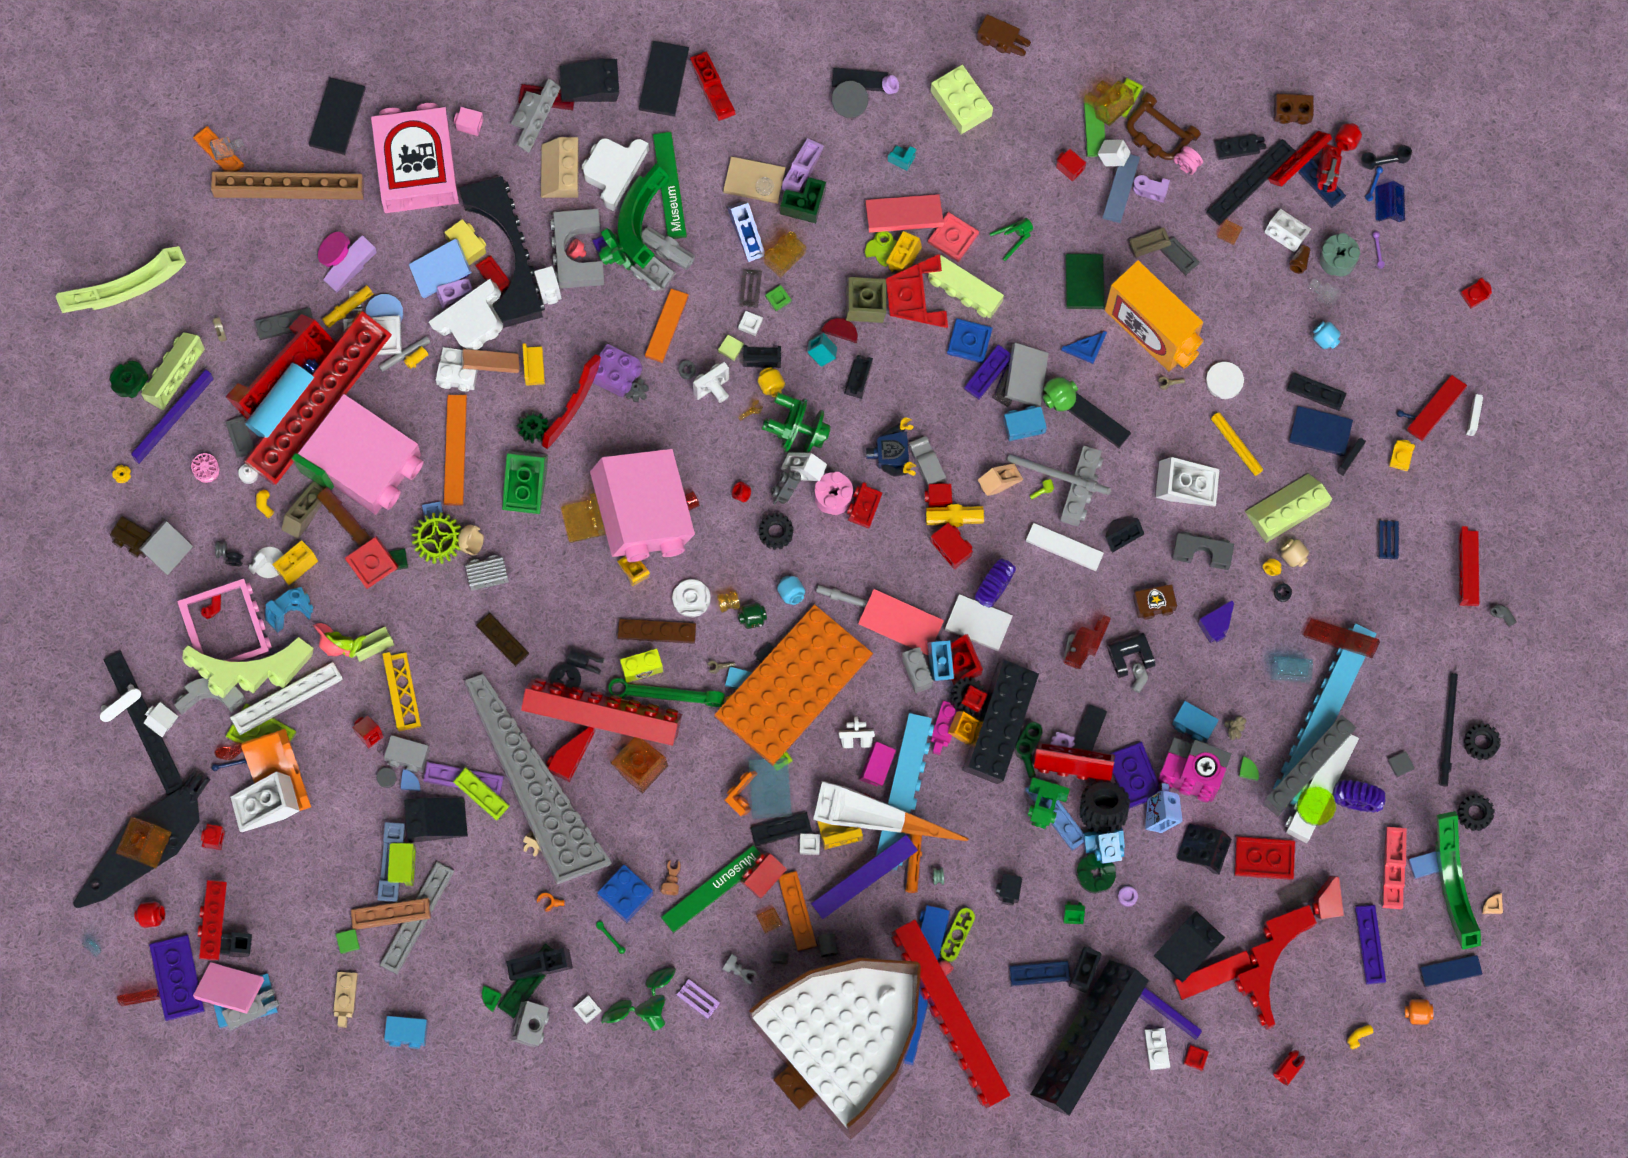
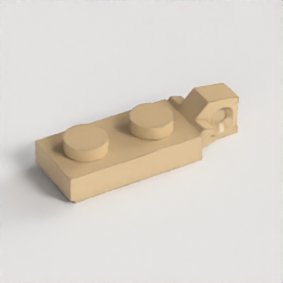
(345, 997)

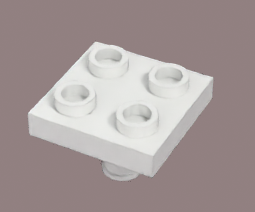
(712, 382)

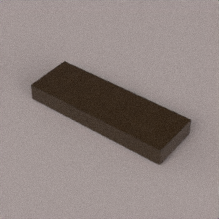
(502, 639)

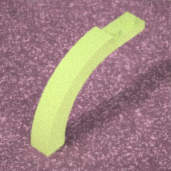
(142, 280)

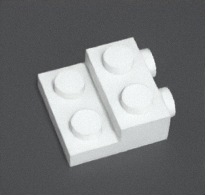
(451, 373)

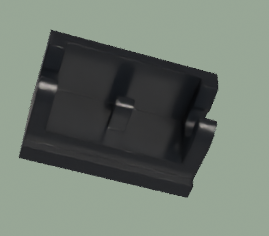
(761, 357)
(858, 377)

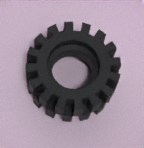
(776, 520)
(956, 693)
(1473, 749)
(1481, 802)

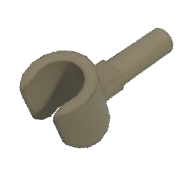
(1170, 382)
(720, 666)

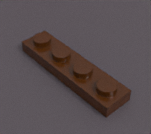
(657, 631)

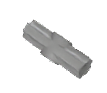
(667, 248)

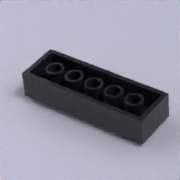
(1000, 722)

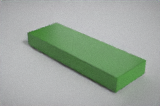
(1094, 131)

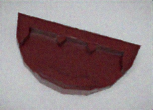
(841, 329)

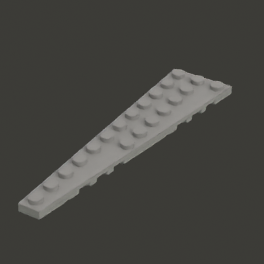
(555, 824)

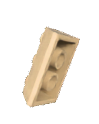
(560, 168)

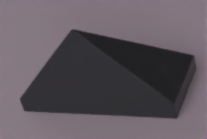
(1123, 532)

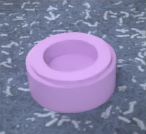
(890, 84)
(1127, 896)

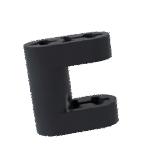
(1129, 646)

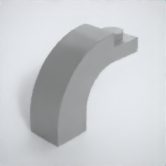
(199, 690)

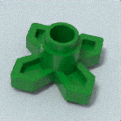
(613, 251)

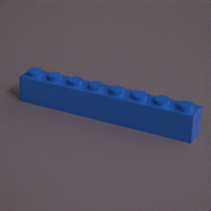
(934, 929)

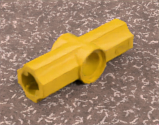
(955, 515)

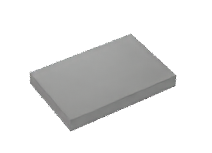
(1026, 375)

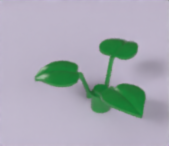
(650, 1009)

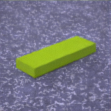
(481, 793)

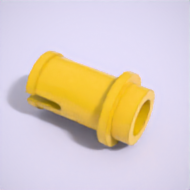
(417, 356)

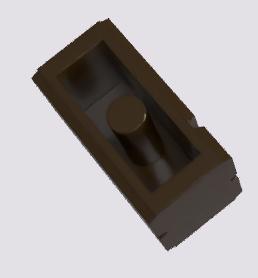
(130, 536)

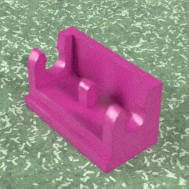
(877, 764)

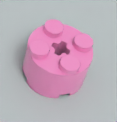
(836, 483)

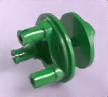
(816, 433)

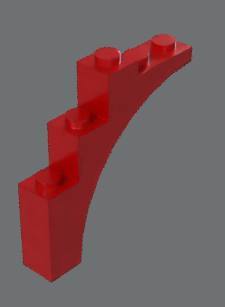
(1257, 981)

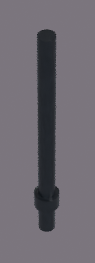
(1445, 765)

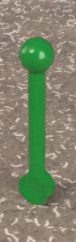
(600, 926)

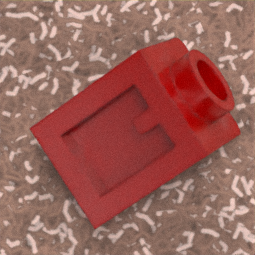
(1477, 293)

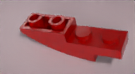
(712, 86)

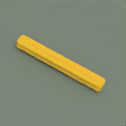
(1237, 443)

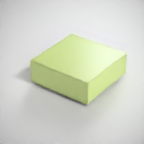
(731, 347)

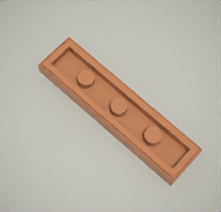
(391, 913)

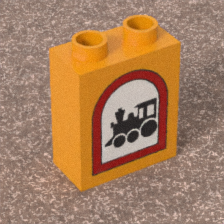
(1155, 317)

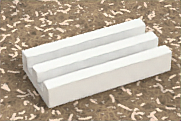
(1474, 415)

